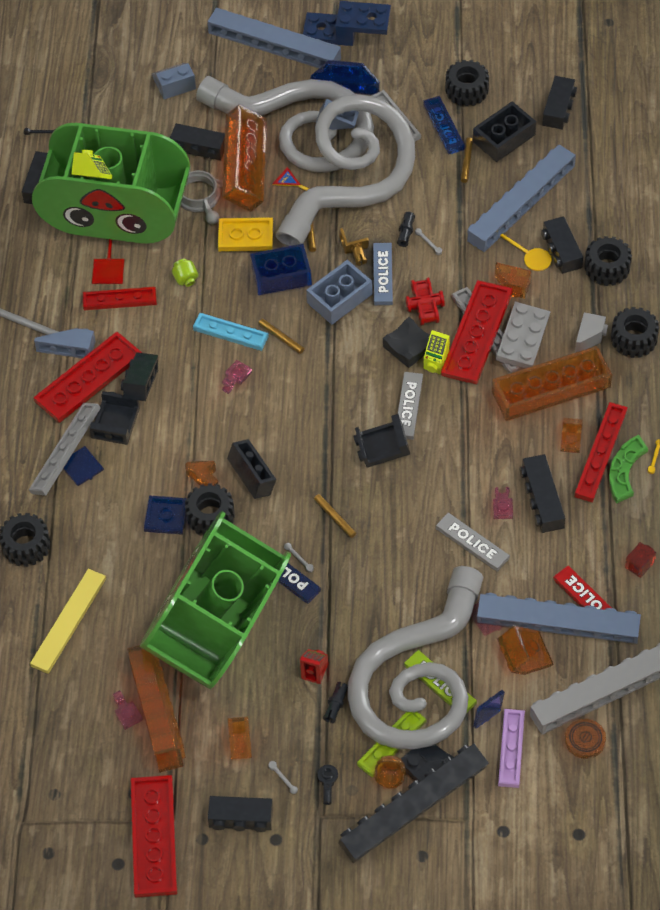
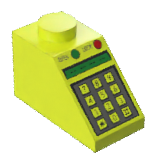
(89, 165)
(436, 352)

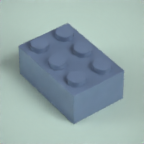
(339, 292)

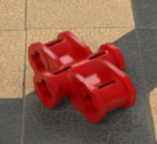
(425, 301)

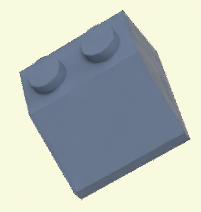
(175, 80)

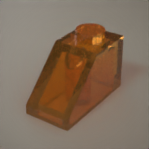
(514, 278)

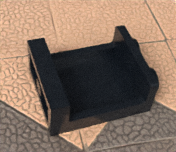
(115, 418)
(382, 443)

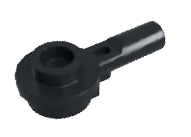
(327, 775)

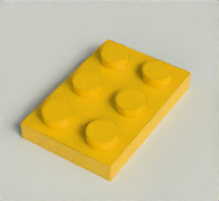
(245, 234)

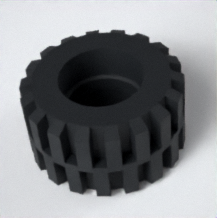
(463, 73)
(608, 272)
(634, 320)
(205, 497)
(24, 526)

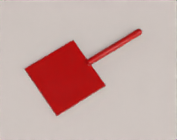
(108, 270)

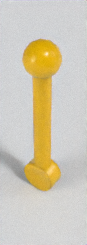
(651, 469)

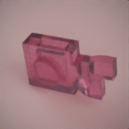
(234, 374)
(126, 713)

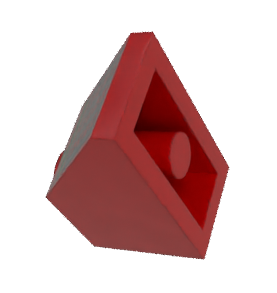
(313, 665)

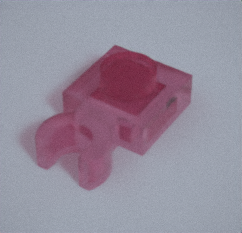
(502, 505)

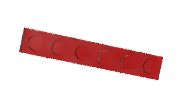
(601, 452)

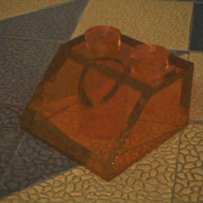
(524, 650)

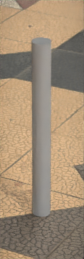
(25, 322)

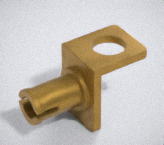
(356, 247)

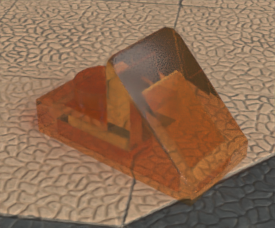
(571, 435)
(202, 472)
(239, 737)

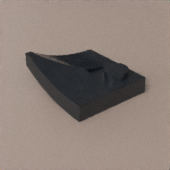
(422, 760)

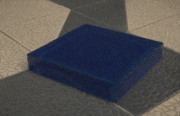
(165, 515)

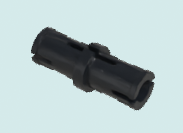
(406, 229)
(335, 702)

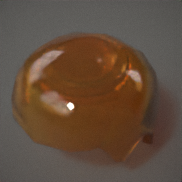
(390, 771)

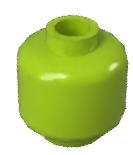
(185, 272)

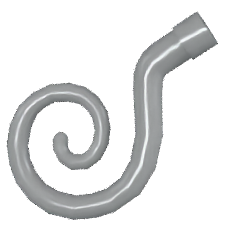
(221, 97)
(297, 223)
(462, 595)

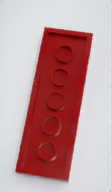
(477, 332)
(86, 377)
(153, 836)

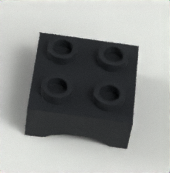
(407, 342)

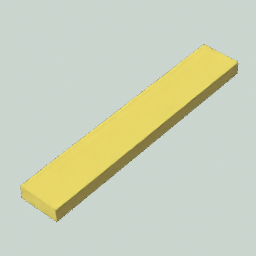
(68, 621)

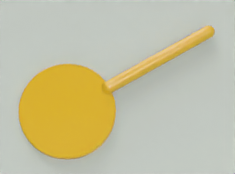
(535, 259)

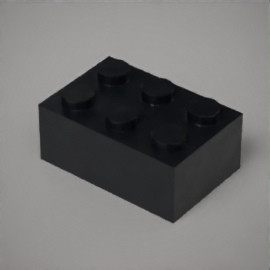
(504, 131)

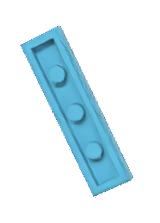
(230, 331)

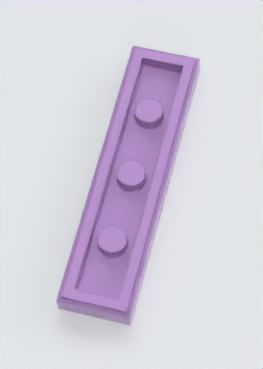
(511, 748)

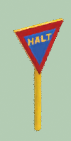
(288, 179)

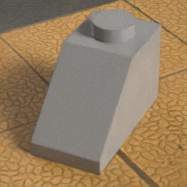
(591, 331)

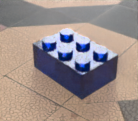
(280, 269)

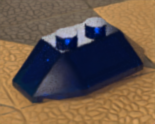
(349, 75)

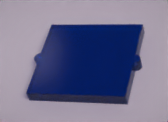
(82, 466)
(488, 709)

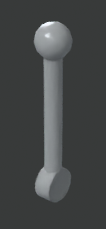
(438, 251)
(309, 567)
(273, 766)

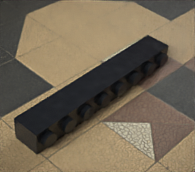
(413, 802)

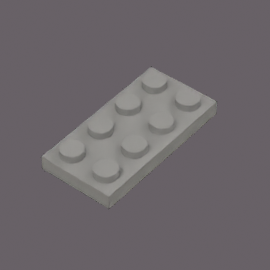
(523, 335)

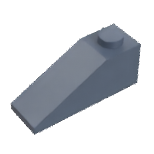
(67, 343)

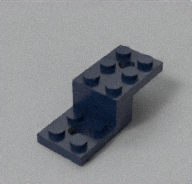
(351, 18)

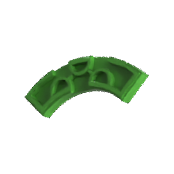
(621, 466)

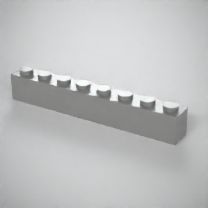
(596, 690)

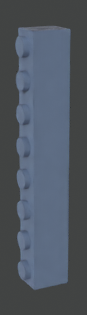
(272, 38)
(521, 198)
(559, 618)

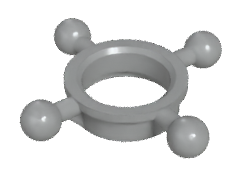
(207, 203)

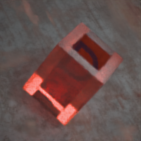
(640, 559)

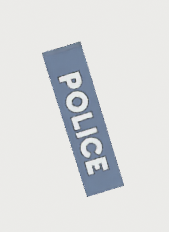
(383, 274)

